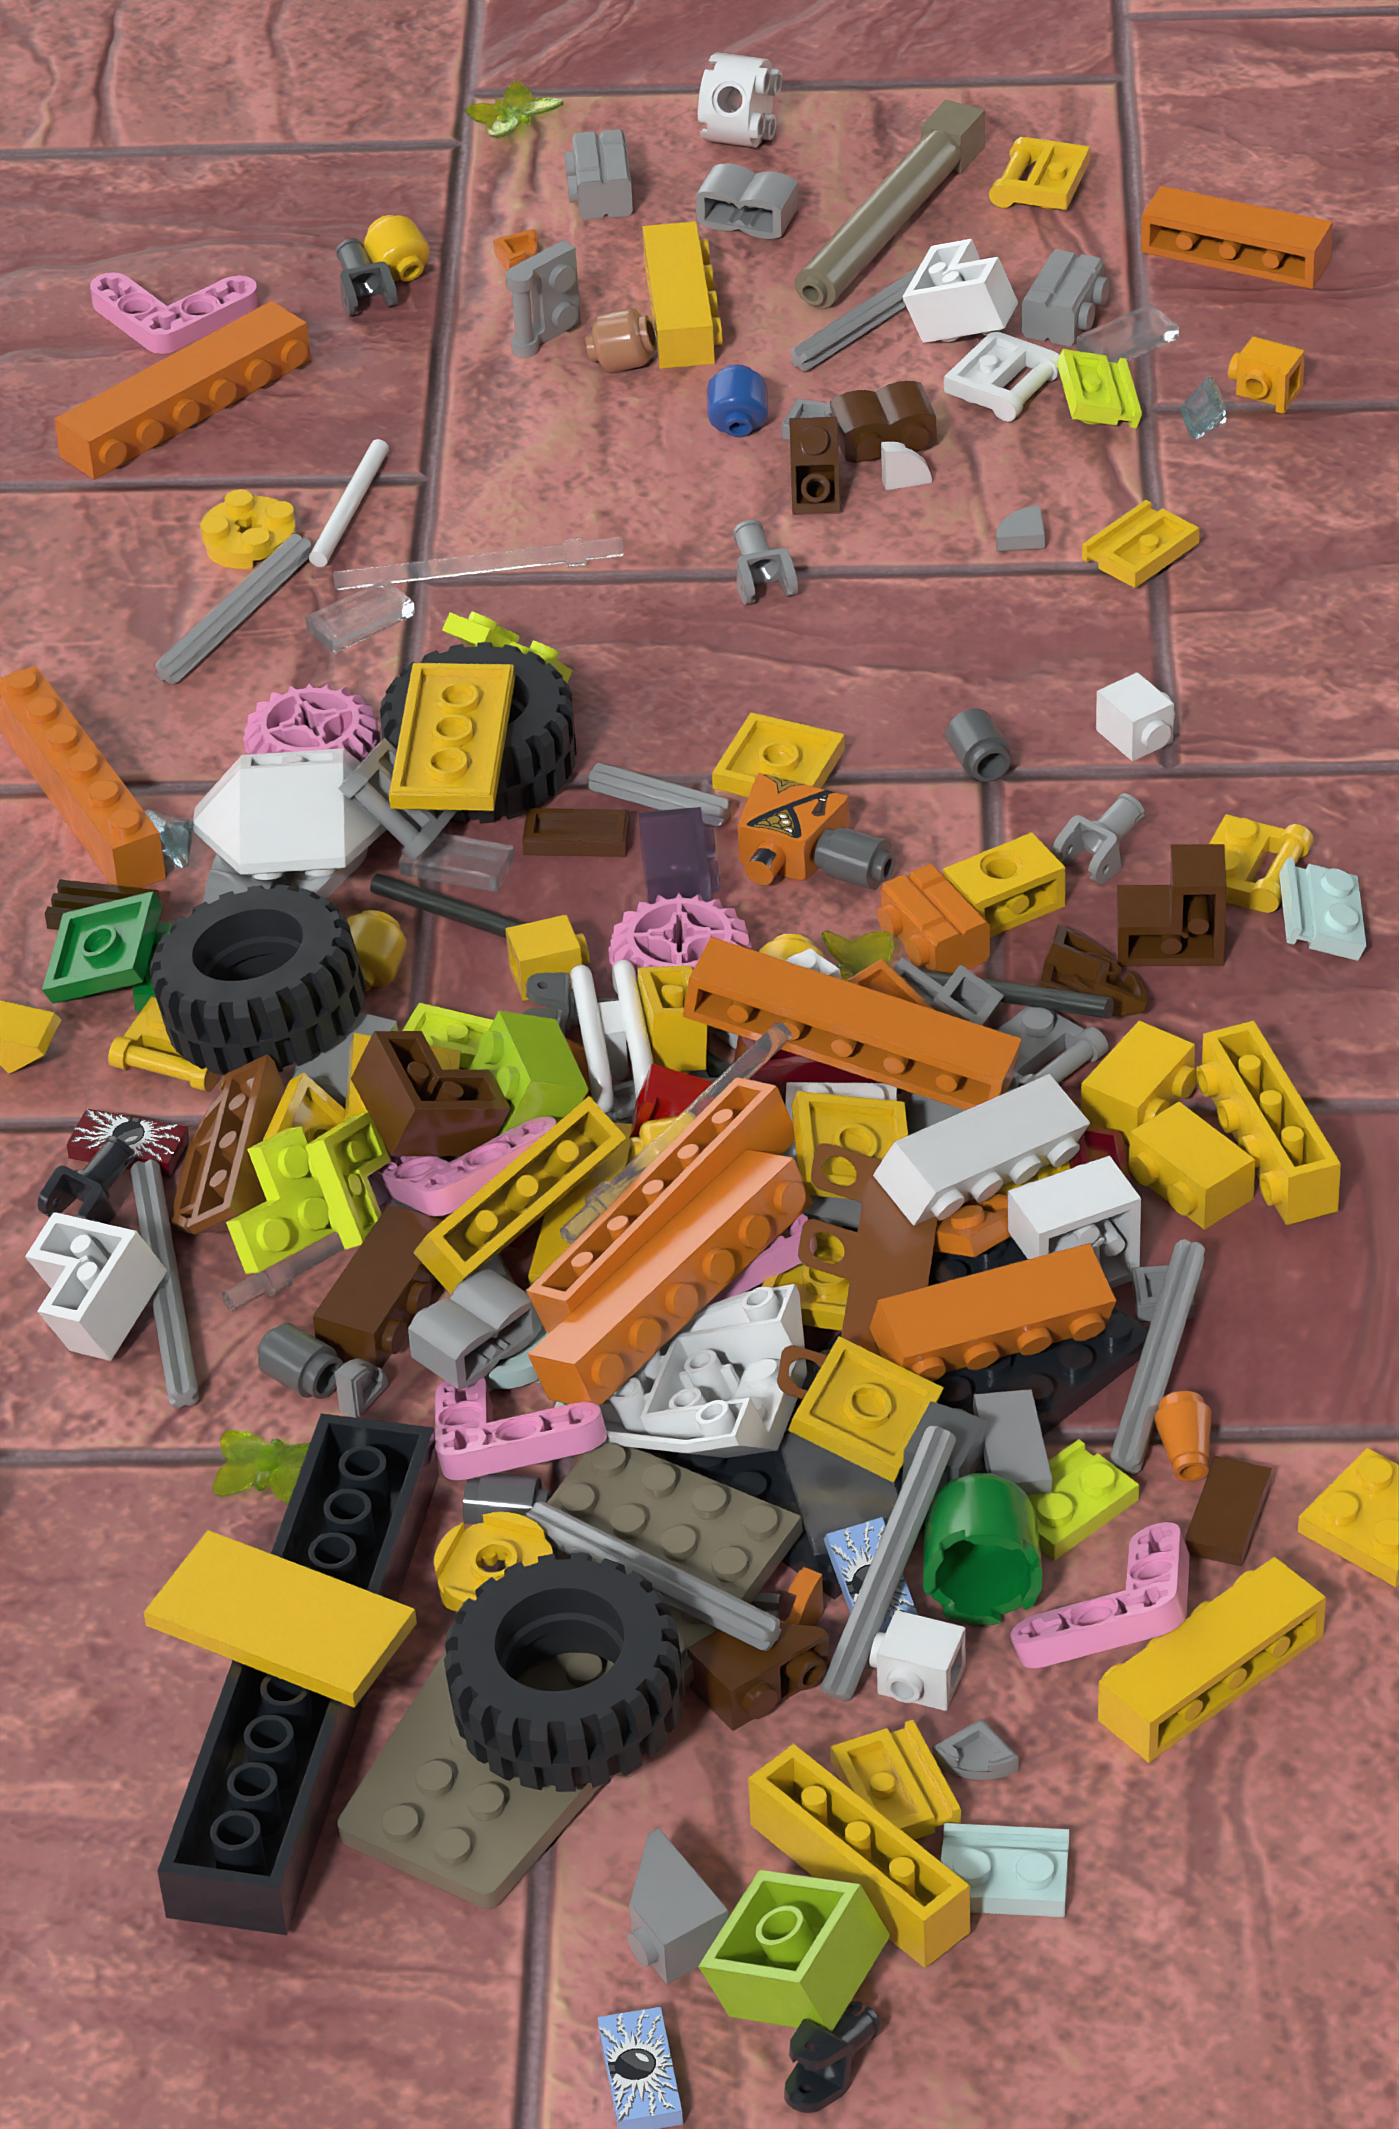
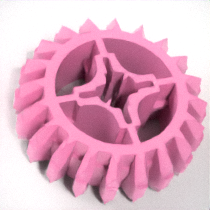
(312, 721)
(674, 932)

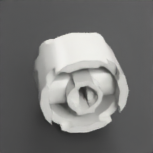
(720, 94)

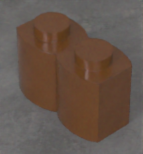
(890, 414)

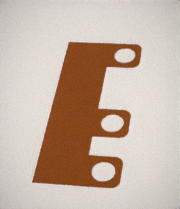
(879, 1259)

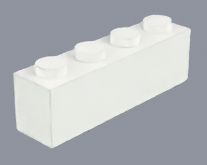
(982, 1150)

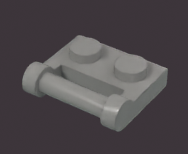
(554, 297)
(371, 787)
(1045, 1036)

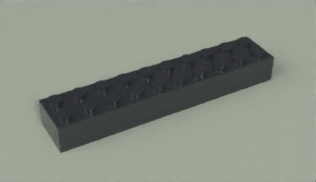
(271, 1744)

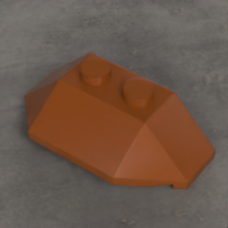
(217, 1169)

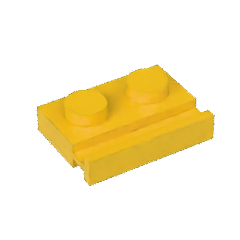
(1140, 543)
(898, 1779)

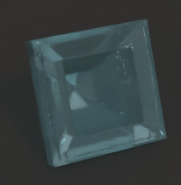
(1203, 409)
(174, 835)

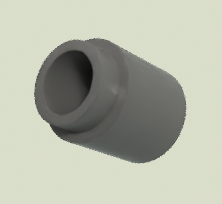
(978, 745)
(855, 857)
(299, 1361)
(501, 1494)

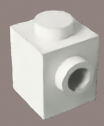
(1135, 716)
(919, 1660)

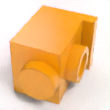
(1268, 372)

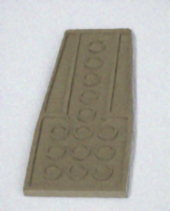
(443, 1811)

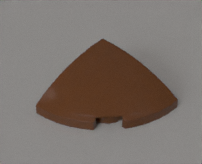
(1088, 968)

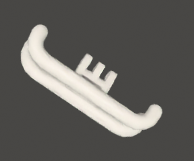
(606, 1029)

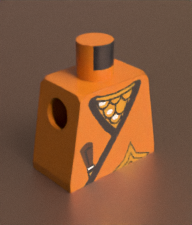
(784, 826)

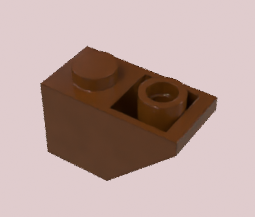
(814, 465)
(748, 1682)

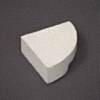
(902, 467)

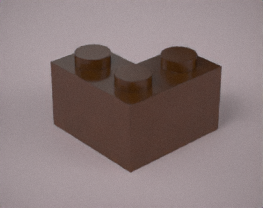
(1179, 920)
(421, 1105)

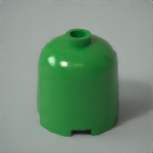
(981, 1549)

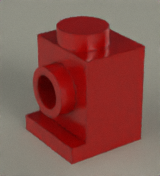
(665, 1095)

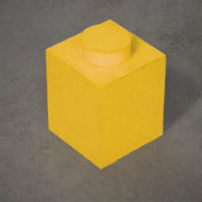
(544, 948)

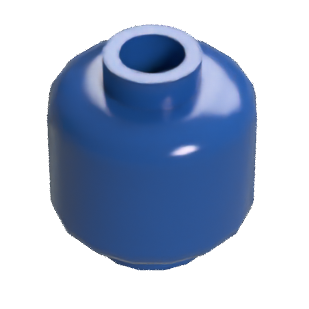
(737, 399)

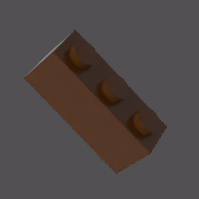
(378, 1290)

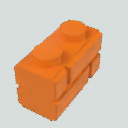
(934, 921)

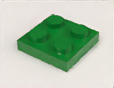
(102, 947)

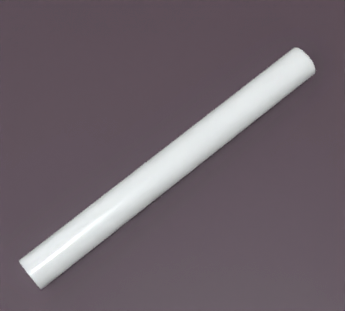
(348, 503)

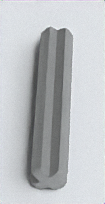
(657, 793)

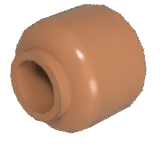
(621, 340)

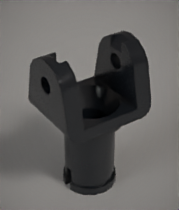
(89, 1184)
(826, 2058)

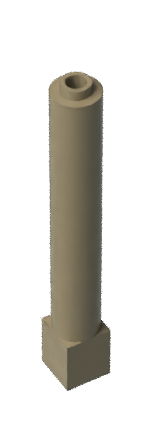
(947, 145)

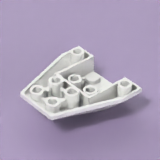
(286, 814)
(715, 1381)

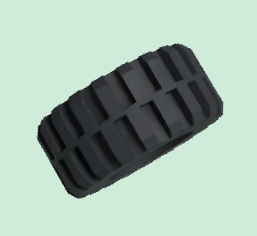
(539, 729)
(258, 979)
(574, 1732)

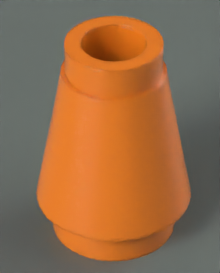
(1185, 1432)

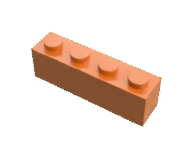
(1236, 237)
(995, 1313)

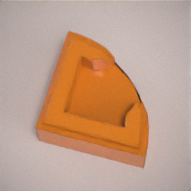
(516, 247)
(809, 1598)

